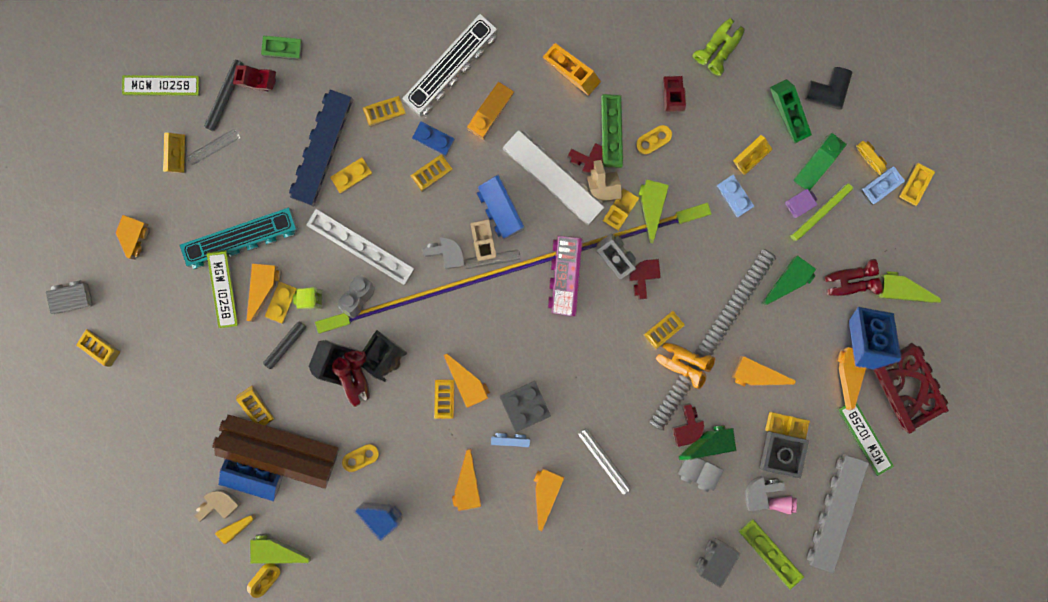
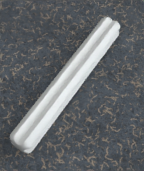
(604, 461)

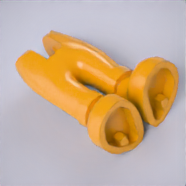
(698, 377)

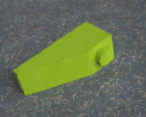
(652, 203)
(902, 288)
(308, 298)
(273, 551)

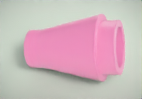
(783, 504)

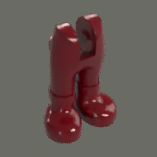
(849, 274)
(343, 367)

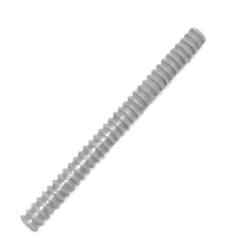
(715, 335)

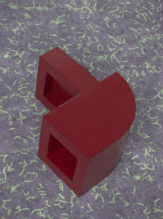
(254, 78)
(674, 94)
(578, 158)
(644, 271)
(689, 432)

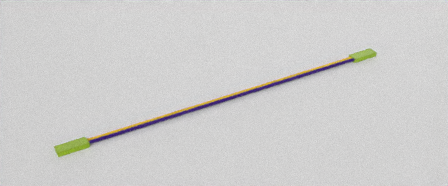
(342, 319)

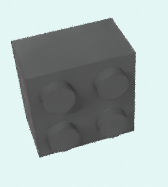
(525, 406)
(784, 454)
(717, 562)

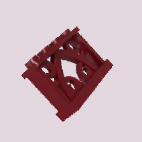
(905, 414)

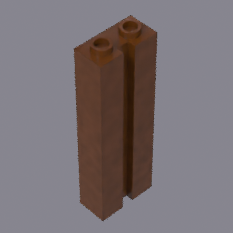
(275, 451)

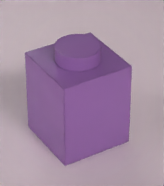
(801, 203)

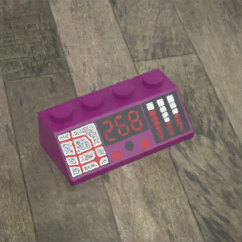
(566, 275)

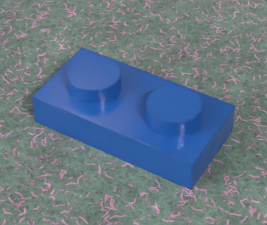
(433, 138)

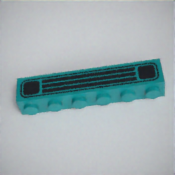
(240, 237)

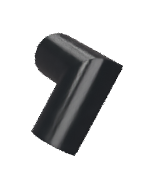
(834, 93)

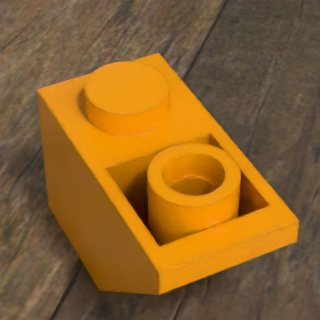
(130, 235)

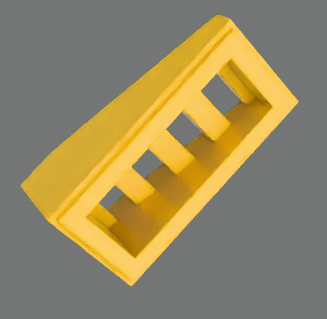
(386, 117)
(421, 171)
(652, 340)
(107, 356)
(249, 411)
(443, 415)
(229, 532)

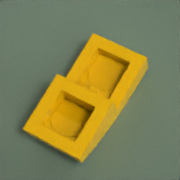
(620, 209)
(787, 425)

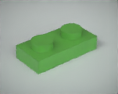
(281, 47)

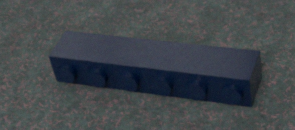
(321, 148)

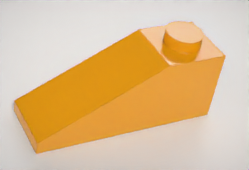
(572, 69)
(490, 110)
(261, 286)
(753, 373)
(850, 376)
(468, 384)
(547, 488)
(467, 489)

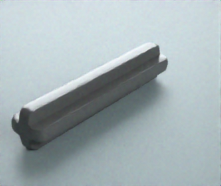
(284, 345)

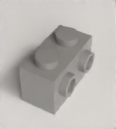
(616, 256)

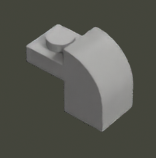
(451, 252)
(757, 492)

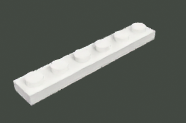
(360, 247)

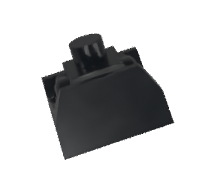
(382, 356)
(323, 359)

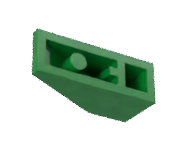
(791, 110)
(820, 161)
(794, 277)
(711, 443)

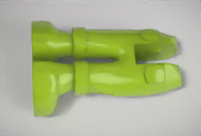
(716, 65)

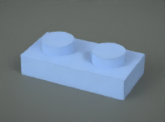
(883, 185)
(735, 195)
(519, 440)

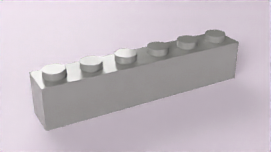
(838, 513)

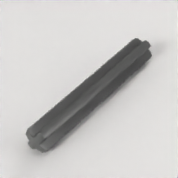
(222, 98)

